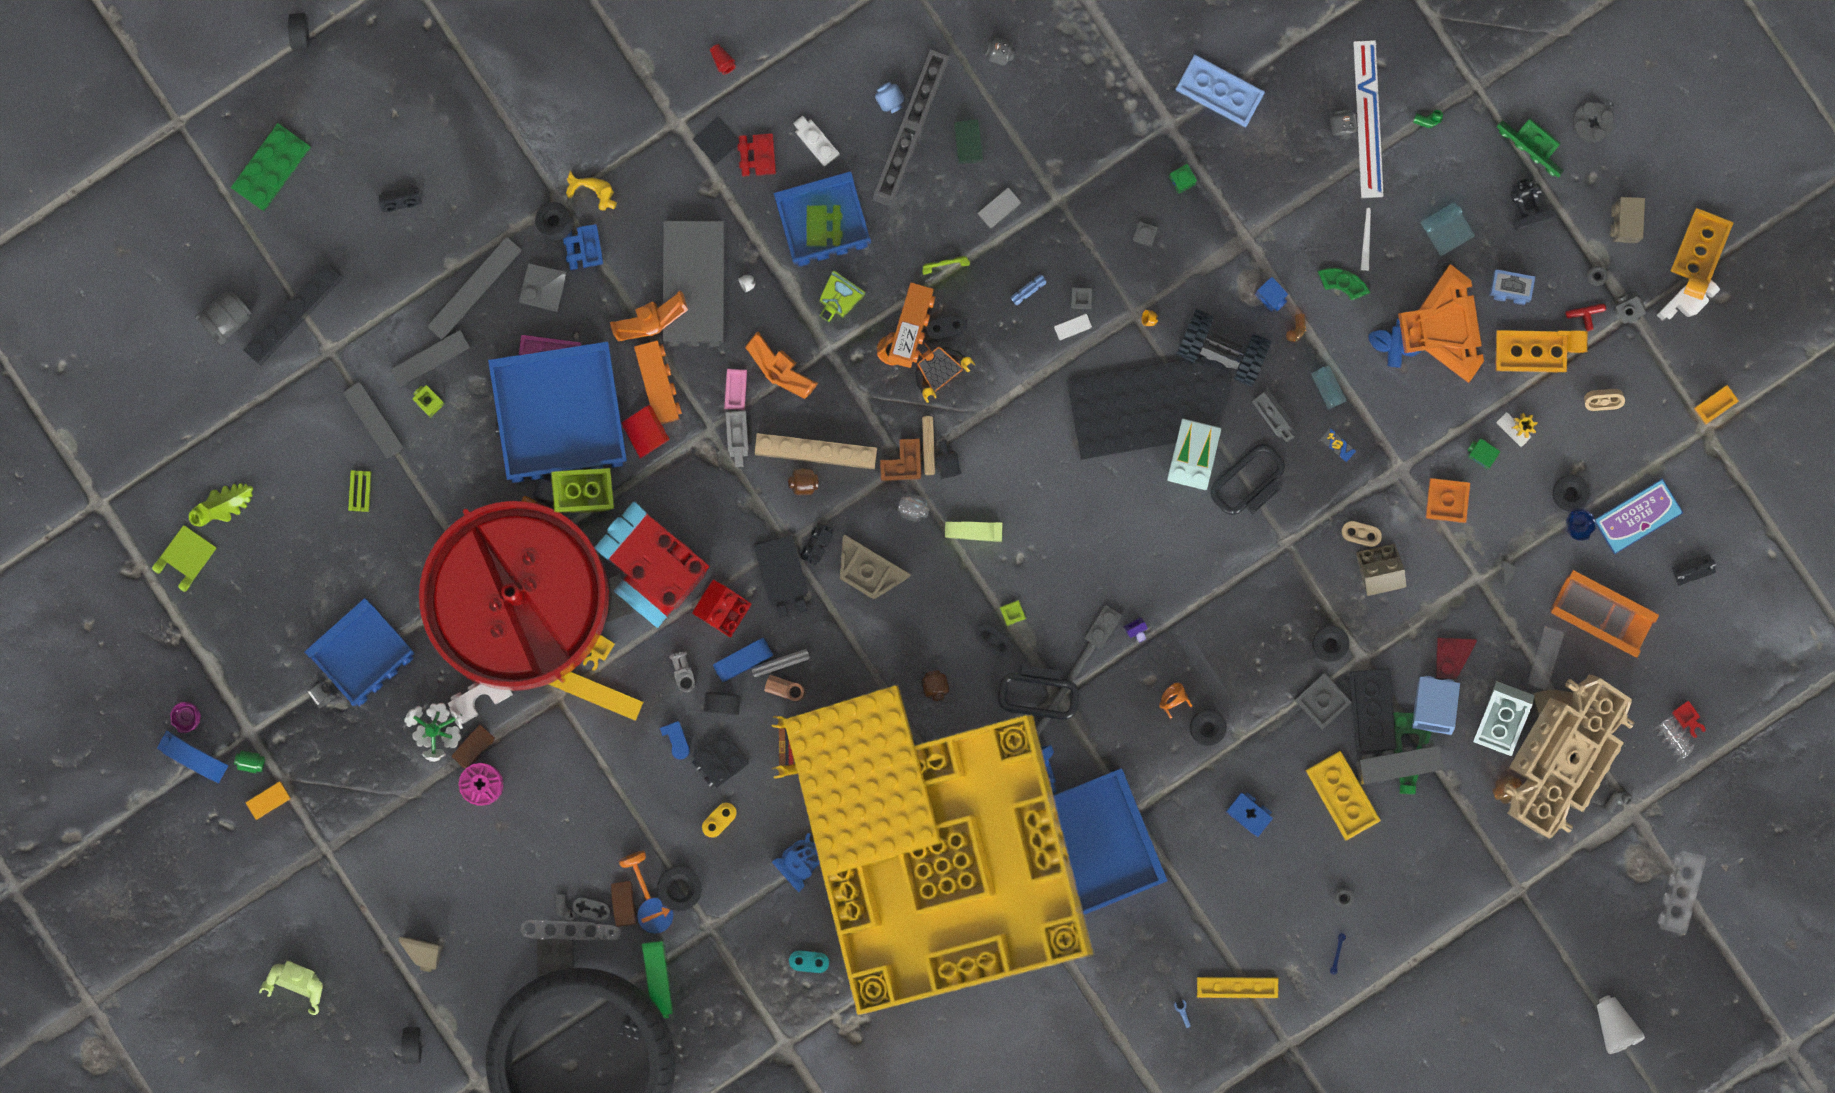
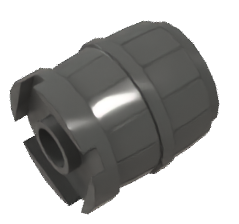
(223, 317)

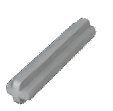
(780, 663)

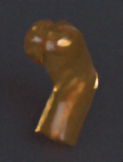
(1299, 330)

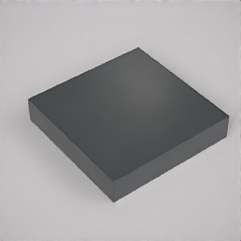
(1323, 701)

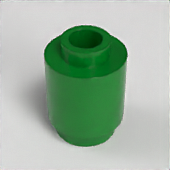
(249, 761)

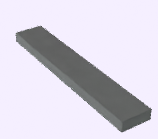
(474, 288)

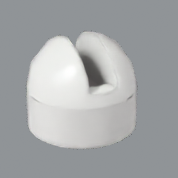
(747, 282)

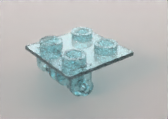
(1447, 229)

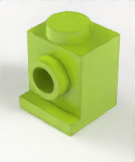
(436, 403)

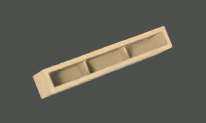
(815, 451)

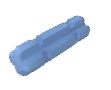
(1028, 289)

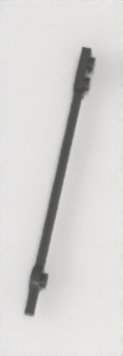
(1097, 638)

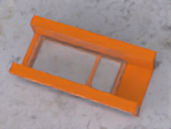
(1603, 613)

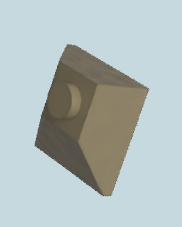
(422, 952)

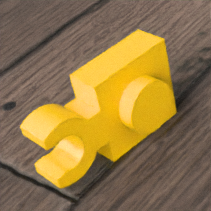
(600, 651)

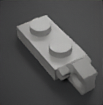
(737, 436)

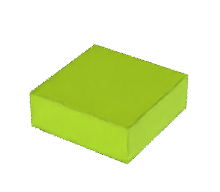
(1012, 613)

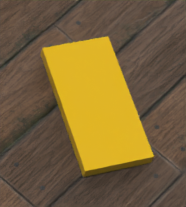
(1343, 795)

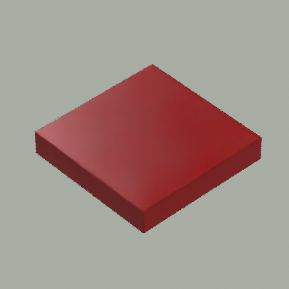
(645, 431)

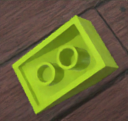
(582, 490)

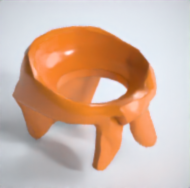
(881, 348)
(1174, 689)

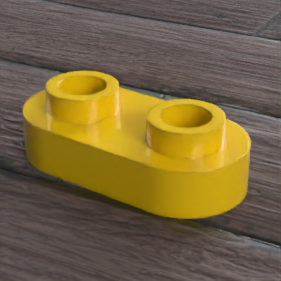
(719, 820)

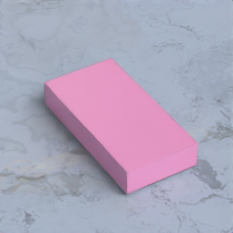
(735, 389)

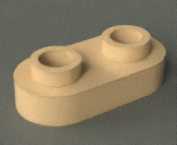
(1604, 399)
(1361, 533)

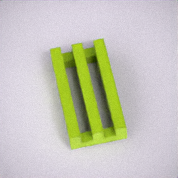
(359, 494)

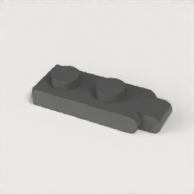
(1275, 416)

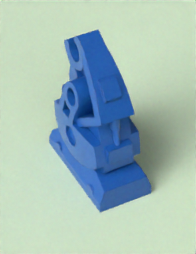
(798, 864)

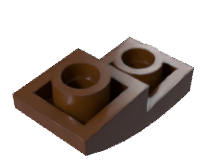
(473, 746)
(623, 904)

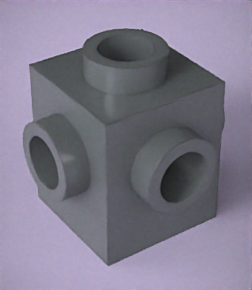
(1630, 301)

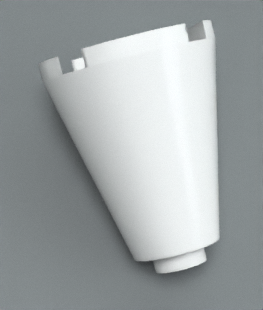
(1617, 1025)

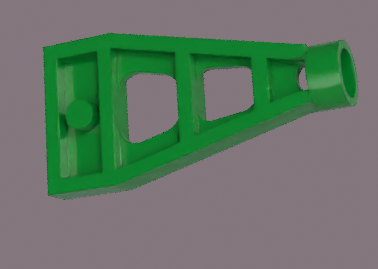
(1403, 725)

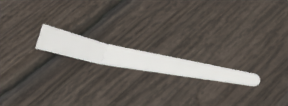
(1365, 253)

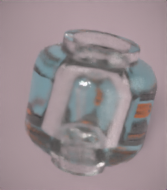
(913, 507)

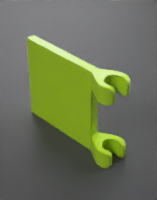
(186, 554)

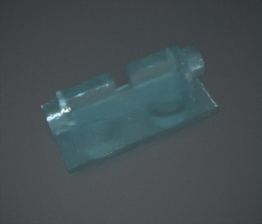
(1328, 387)

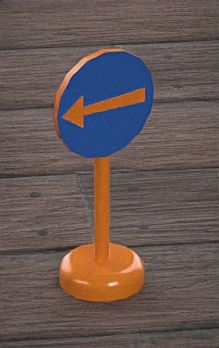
(651, 914)

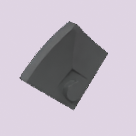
(543, 287)

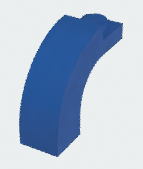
(192, 757)

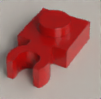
(1687, 716)

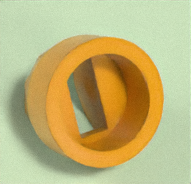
(1149, 318)

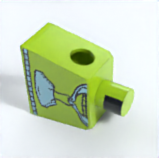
(839, 296)

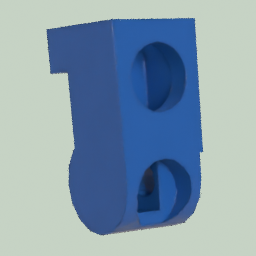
(680, 746)

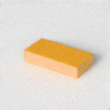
(1716, 404)
(268, 800)

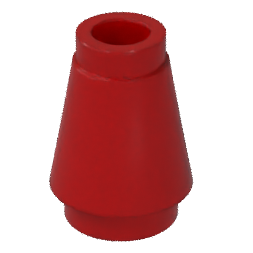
(722, 59)

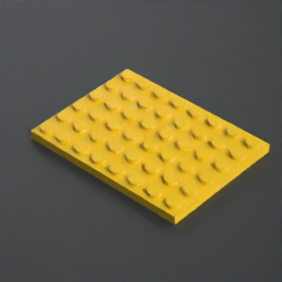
(862, 781)

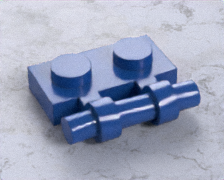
(589, 246)

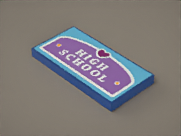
(1638, 516)

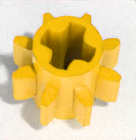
(1518, 426)

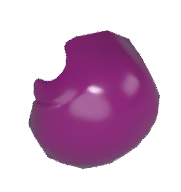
(185, 717)

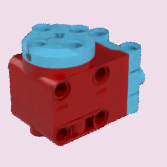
(656, 564)

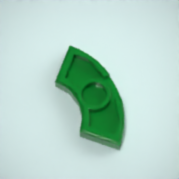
(1343, 280)

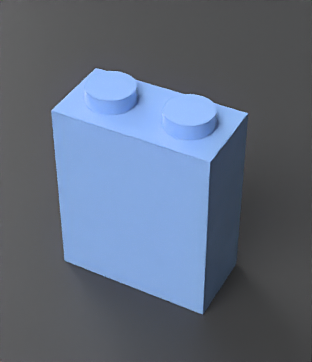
(1436, 705)

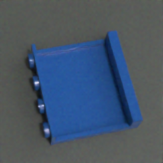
(829, 191)
(360, 652)

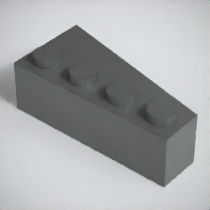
(1399, 765)

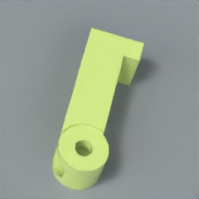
(974, 531)

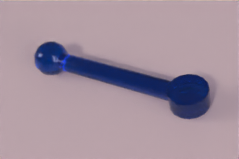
(1341, 937)

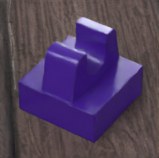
(1136, 629)

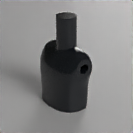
(947, 462)

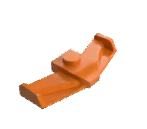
(650, 319)
(779, 367)

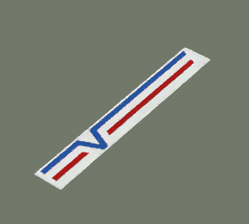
(1368, 119)

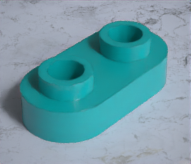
(809, 961)

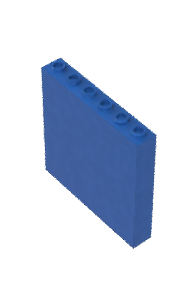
(559, 409)
(1107, 842)

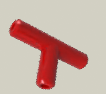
(1586, 313)

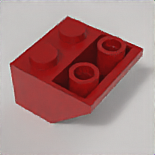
(721, 608)

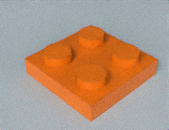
(1447, 500)

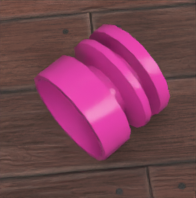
(489, 792)

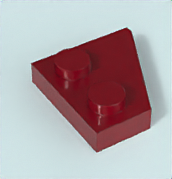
(1452, 656)

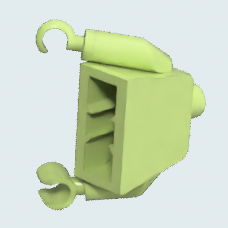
(296, 979)

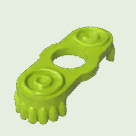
(927, 268)

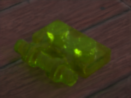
(817, 225)

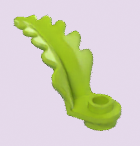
(221, 505)

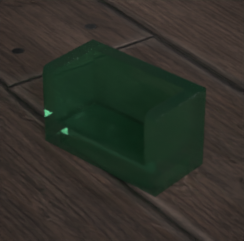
(968, 141)

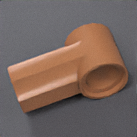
(783, 688)

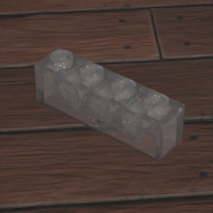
(1696, 865)

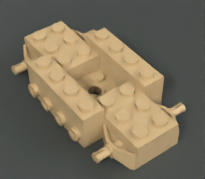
(1544, 757)

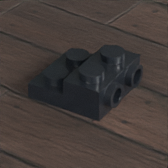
(719, 761)

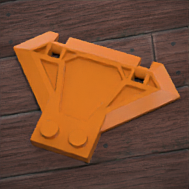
(1446, 325)

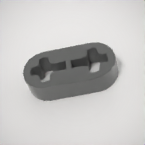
(593, 904)

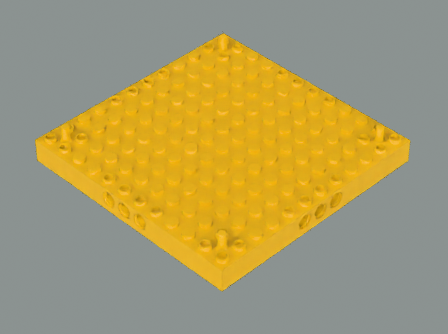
(981, 900)

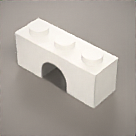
(466, 703)

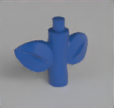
(1392, 343)

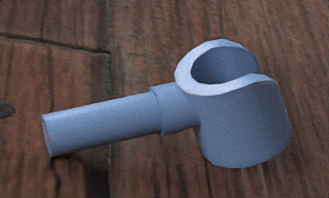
(1183, 1013)

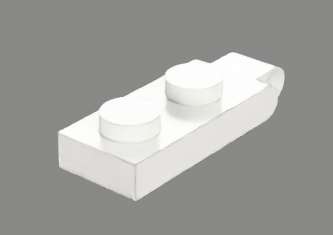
(815, 141)

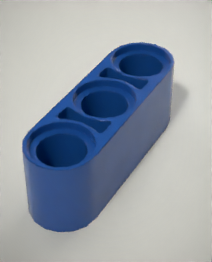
(743, 660)

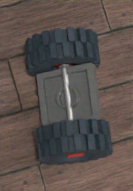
(1223, 349)

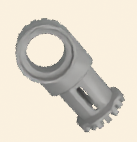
(683, 672)

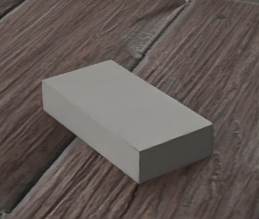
(999, 208)

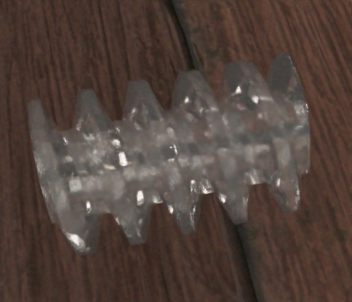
(1675, 738)

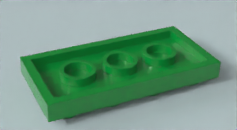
(270, 167)

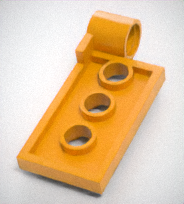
(1720, 228)
(1566, 340)

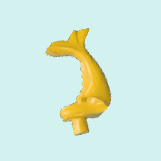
(600, 186)

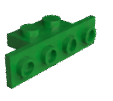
(1534, 141)

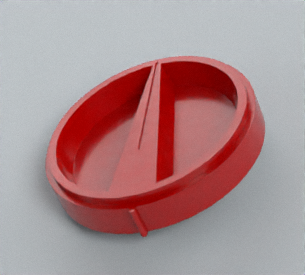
(514, 595)

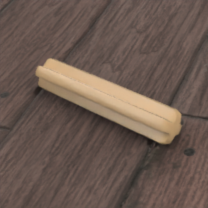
(928, 445)

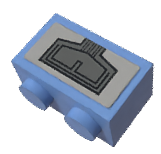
(1512, 286)

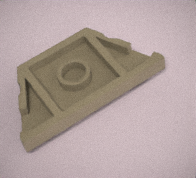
(868, 570)

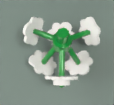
(427, 734)

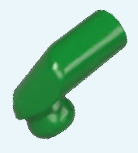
(1430, 120)

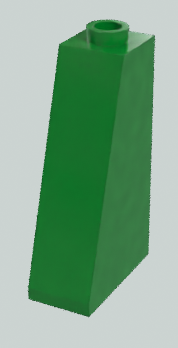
(657, 976)

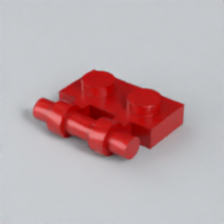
(763, 154)

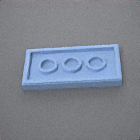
(1220, 90)

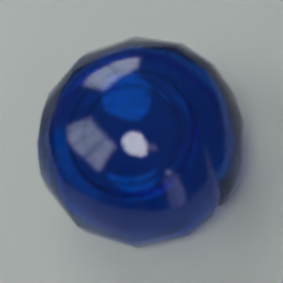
(1580, 524)

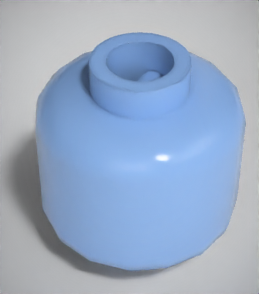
(889, 97)

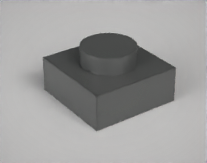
(1145, 234)
(1081, 298)

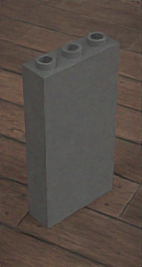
(696, 267)

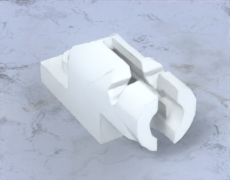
(1687, 304)

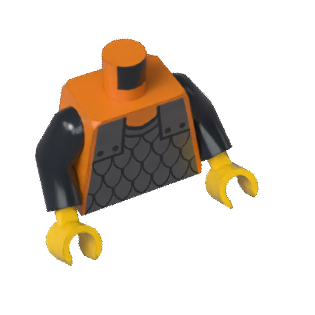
(938, 368)

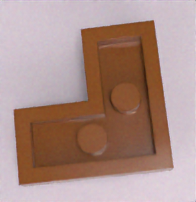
(907, 467)

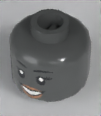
(1000, 51)
(1343, 124)

